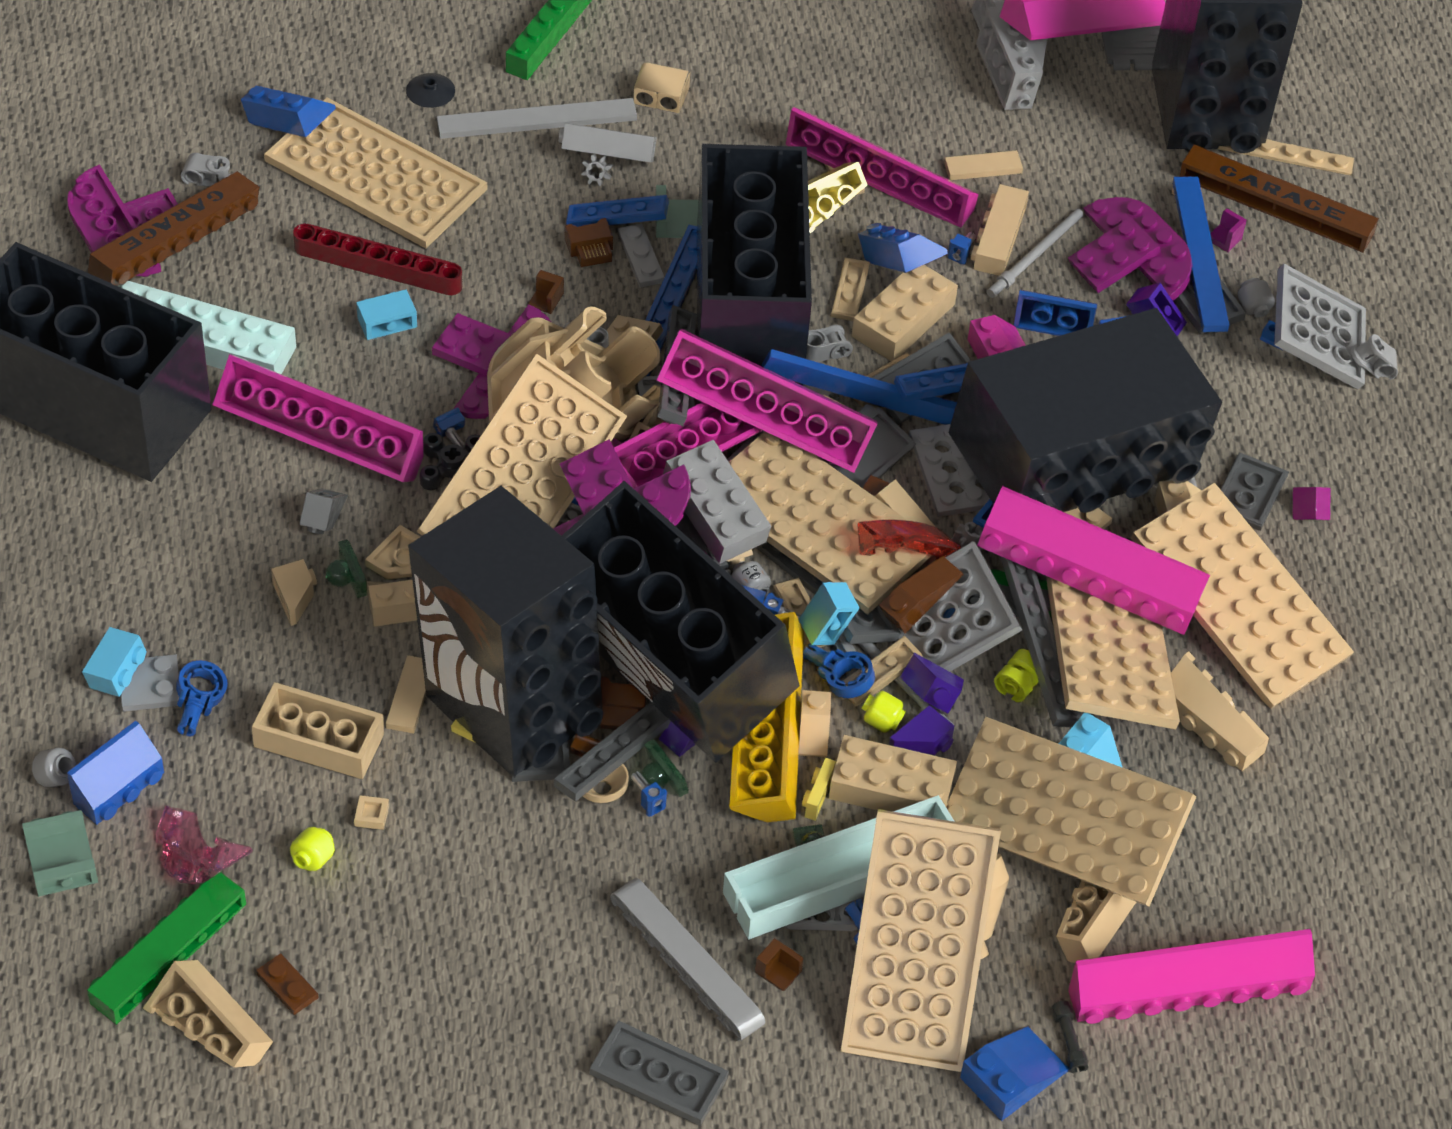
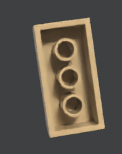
(904, 311)
(318, 730)
(888, 776)

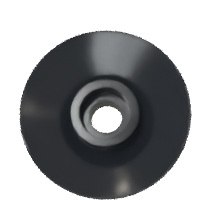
(430, 90)

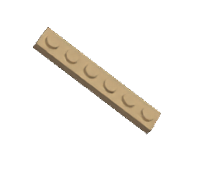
(1301, 156)

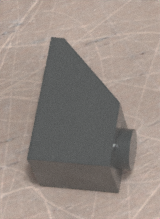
(322, 509)

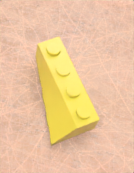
(832, 190)

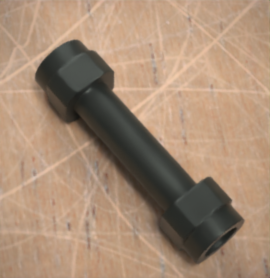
(1064, 1015)

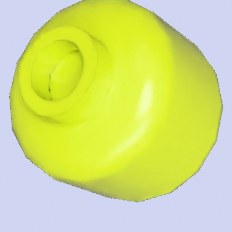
(883, 711)
(312, 848)

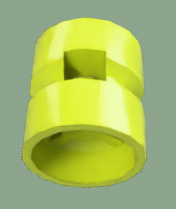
(1017, 676)

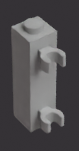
(607, 142)

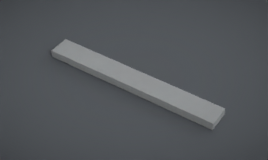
(536, 118)

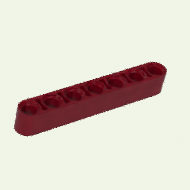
(378, 259)

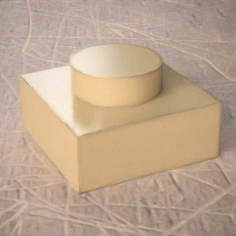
(371, 812)

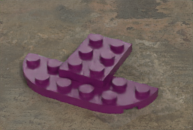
(104, 217)
(1132, 240)
(472, 347)
(599, 472)

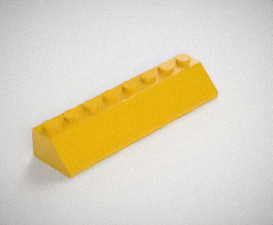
(767, 757)

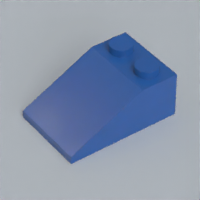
(1011, 1071)

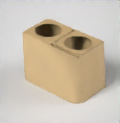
(665, 81)

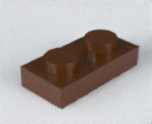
(287, 984)

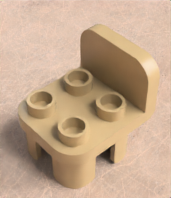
(604, 371)

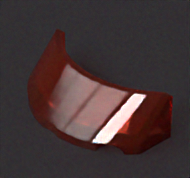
(904, 535)

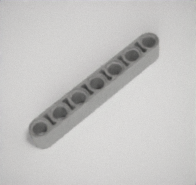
(689, 958)

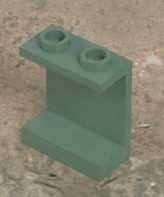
(679, 216)
(60, 853)

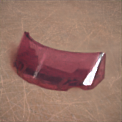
(187, 854)

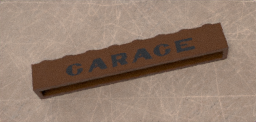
(1280, 198)
(174, 229)

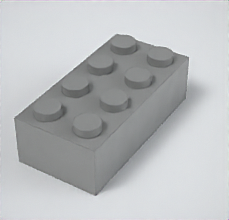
(720, 503)

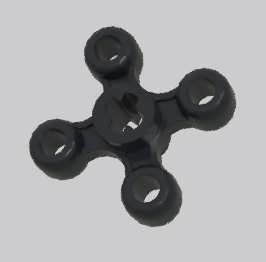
(449, 459)

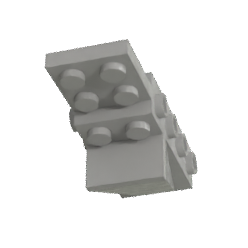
(1009, 56)

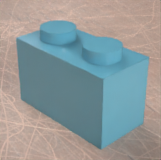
(386, 314)
(828, 613)
(114, 661)

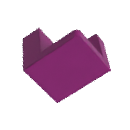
(1229, 230)
(1311, 503)

